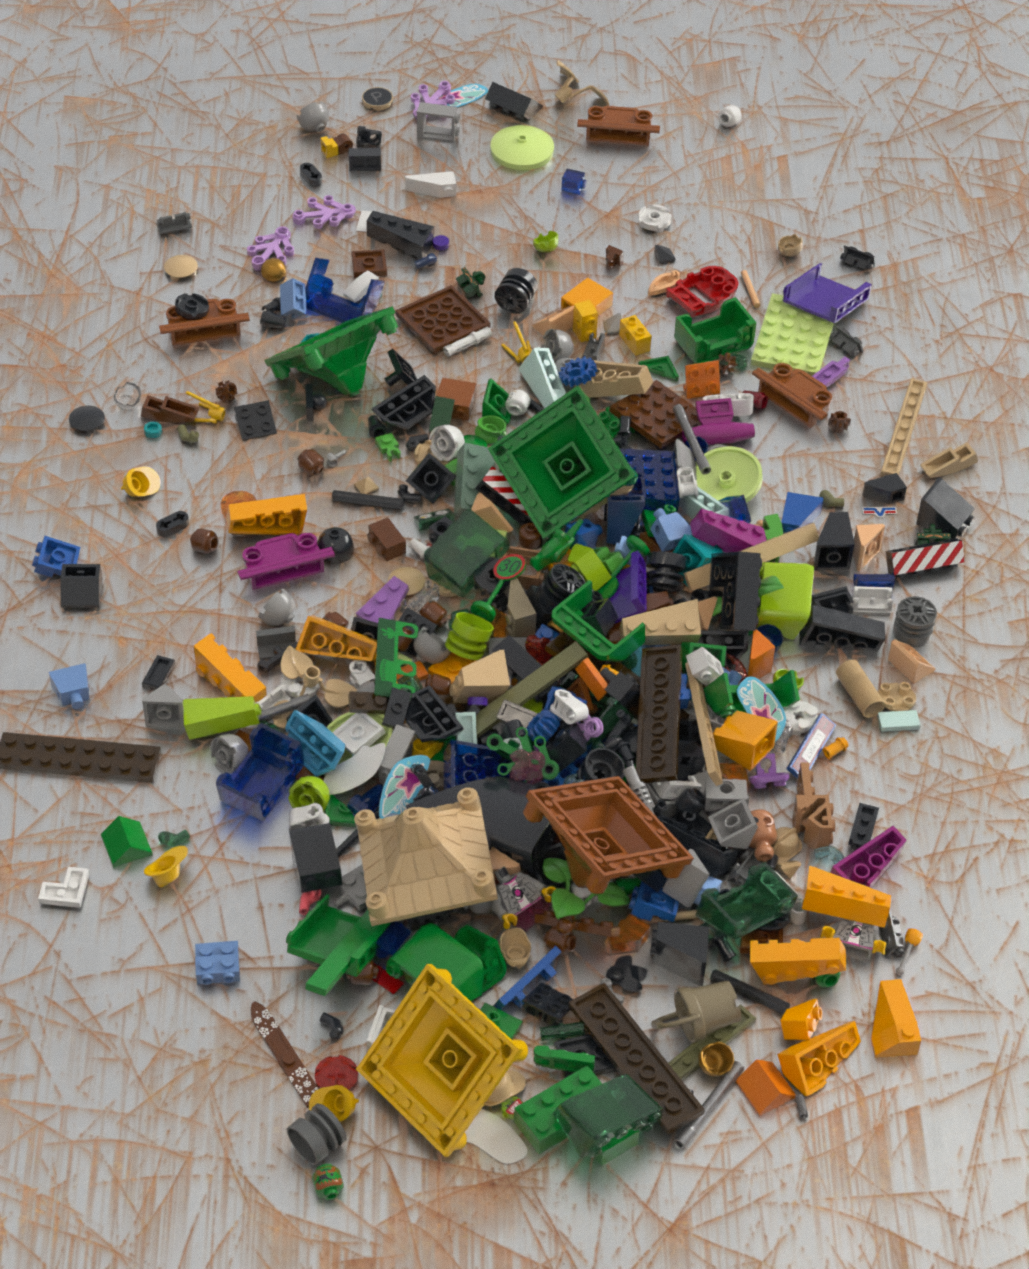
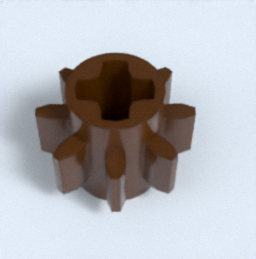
(731, 363)
(226, 391)
(839, 421)

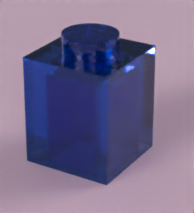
(573, 181)

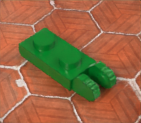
(562, 1059)

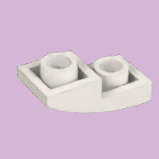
(359, 286)

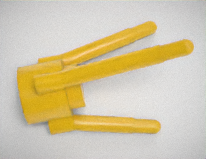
(524, 351)
(215, 411)

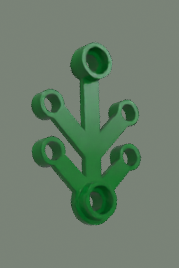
(526, 746)

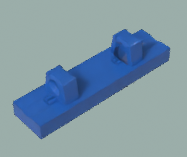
(541, 968)

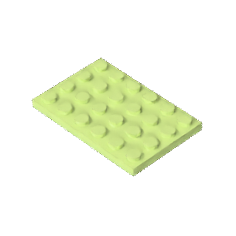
(791, 338)

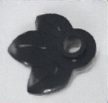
(629, 974)

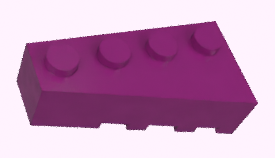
(725, 531)
(872, 859)

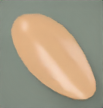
(662, 282)

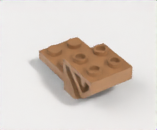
(812, 812)

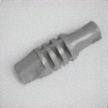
(638, 787)

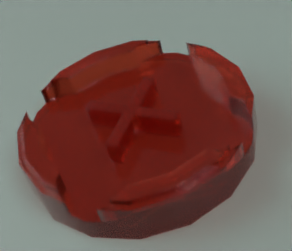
(336, 1071)

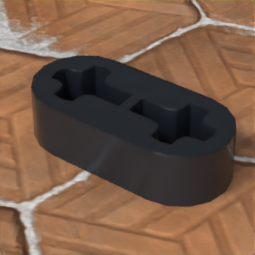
(311, 174)
(172, 524)

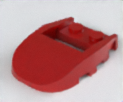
(711, 281)

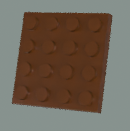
(442, 318)
(654, 415)

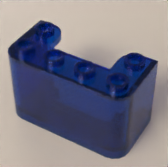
(263, 773)

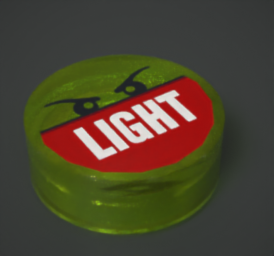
(509, 1105)

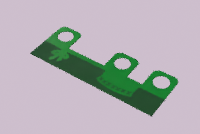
(387, 656)

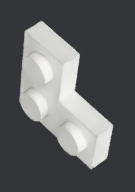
(68, 893)

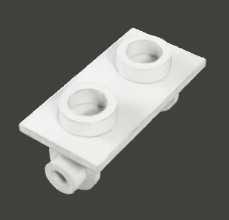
(274, 697)

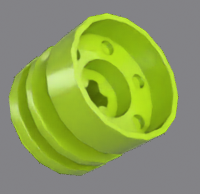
(469, 636)

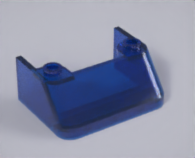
(322, 301)

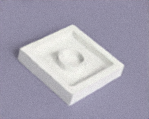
(359, 731)

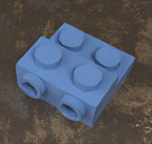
(217, 962)

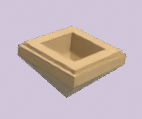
(366, 486)
(788, 868)

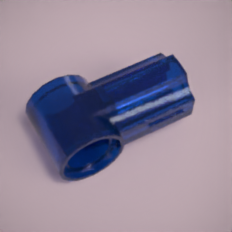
(368, 801)

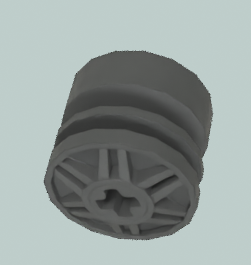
(914, 621)
(316, 1134)

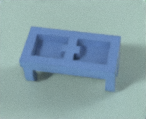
(293, 298)

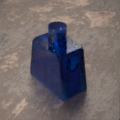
(737, 507)

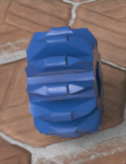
(543, 725)

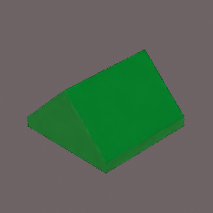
(494, 401)
(125, 841)

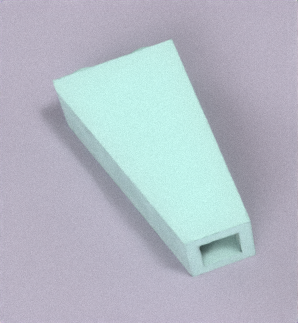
(542, 376)
(693, 504)

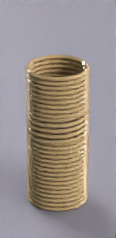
(860, 688)

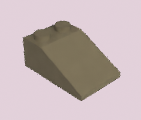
(520, 614)

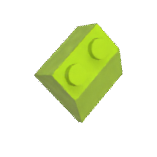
(588, 564)

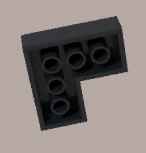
(738, 580)

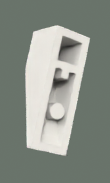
(432, 184)

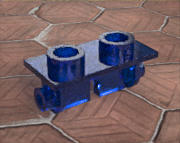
(391, 939)

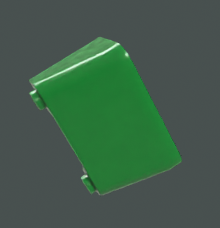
(486, 949)
(441, 950)

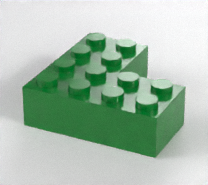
(541, 1127)

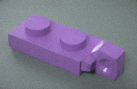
(832, 371)

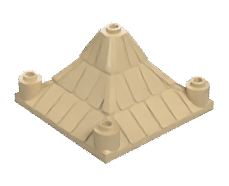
(425, 859)

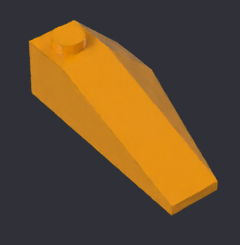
(894, 1025)
(813, 1060)

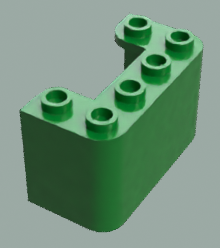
(726, 333)

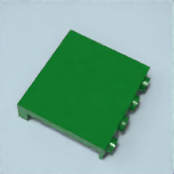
(324, 929)

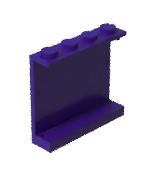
(824, 296)
(631, 593)

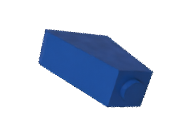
(800, 510)

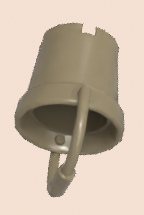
(702, 1010)

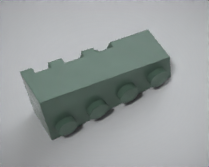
(472, 465)

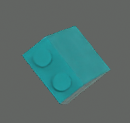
(696, 551)

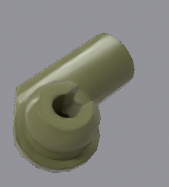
(185, 436)
(830, 501)

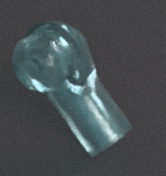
(829, 851)

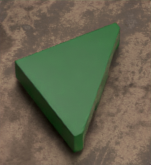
(661, 366)
(339, 813)

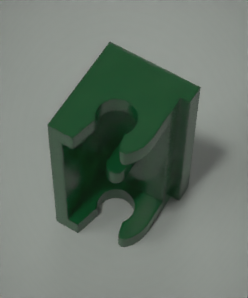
(441, 412)

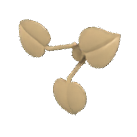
(565, 91)
(297, 664)

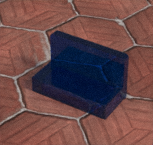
(874, 580)

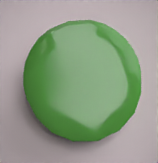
(490, 428)

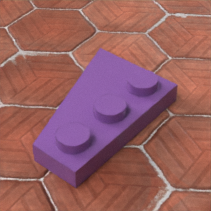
(385, 601)

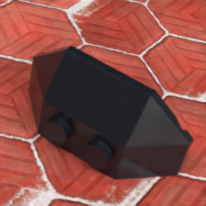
(408, 405)
(734, 640)
(431, 717)

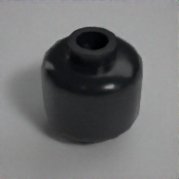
(690, 801)

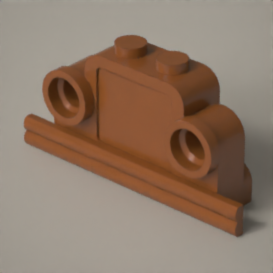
(618, 125)
(219, 323)
(795, 392)

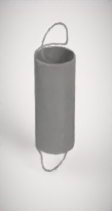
(802, 1109)

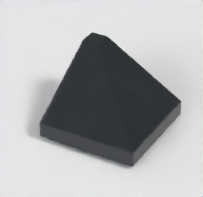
(663, 254)

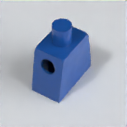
(586, 534)

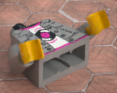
(516, 894)
(857, 937)

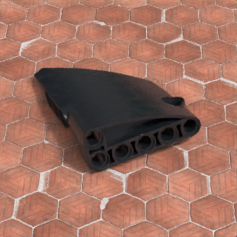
(503, 817)

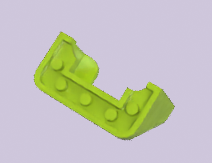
(790, 606)

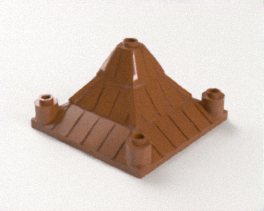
(606, 832)

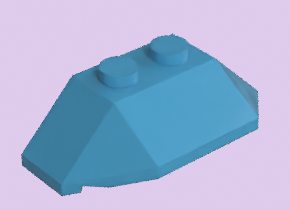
(320, 746)

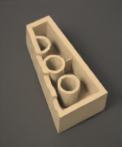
(667, 625)

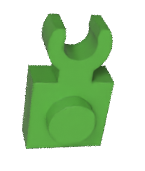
(389, 445)

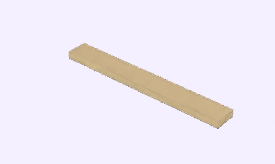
(904, 427)
(769, 550)
(705, 729)

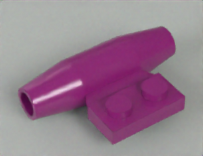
(716, 423)

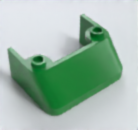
(568, 618)
(725, 702)

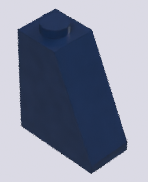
(622, 515)

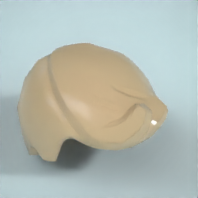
(515, 947)

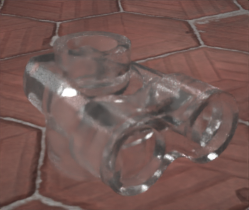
(781, 743)

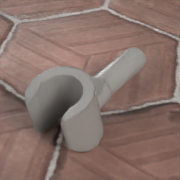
(333, 459)

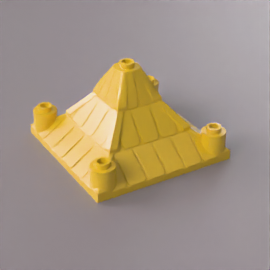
(439, 1059)

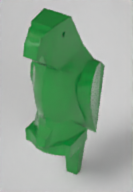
(555, 548)

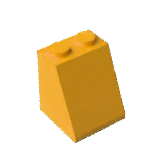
(746, 738)

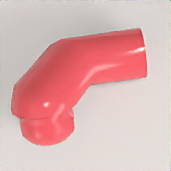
(307, 899)

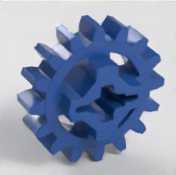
(578, 371)

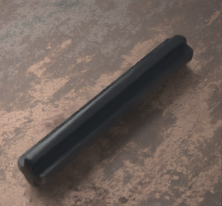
(367, 499)
(751, 992)

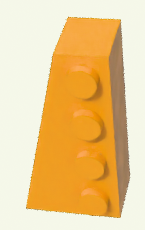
(268, 516)
(330, 639)
(224, 672)
(844, 898)
(797, 959)

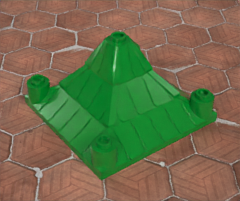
(338, 353)
(562, 462)

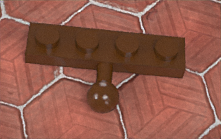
(568, 923)

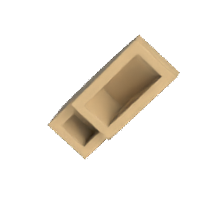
(950, 461)

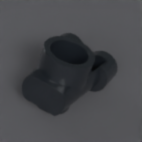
(364, 135)

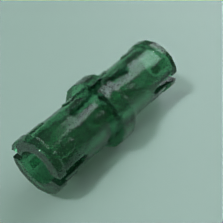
(562, 1031)

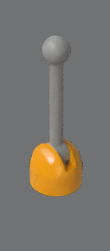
(912, 938)

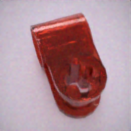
(536, 648)

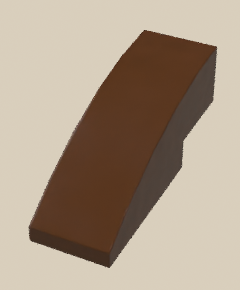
(168, 410)

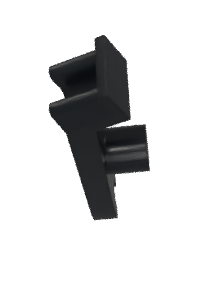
(266, 666)

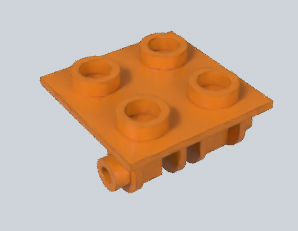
(702, 379)

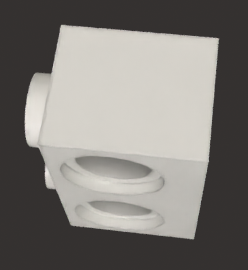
(704, 666)

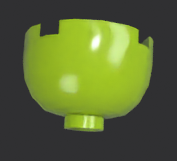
(309, 791)

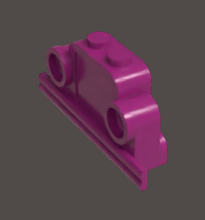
(283, 560)

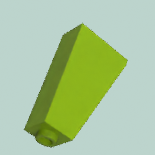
(219, 715)

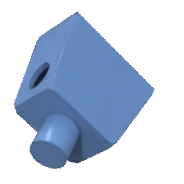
(669, 529)
(71, 685)

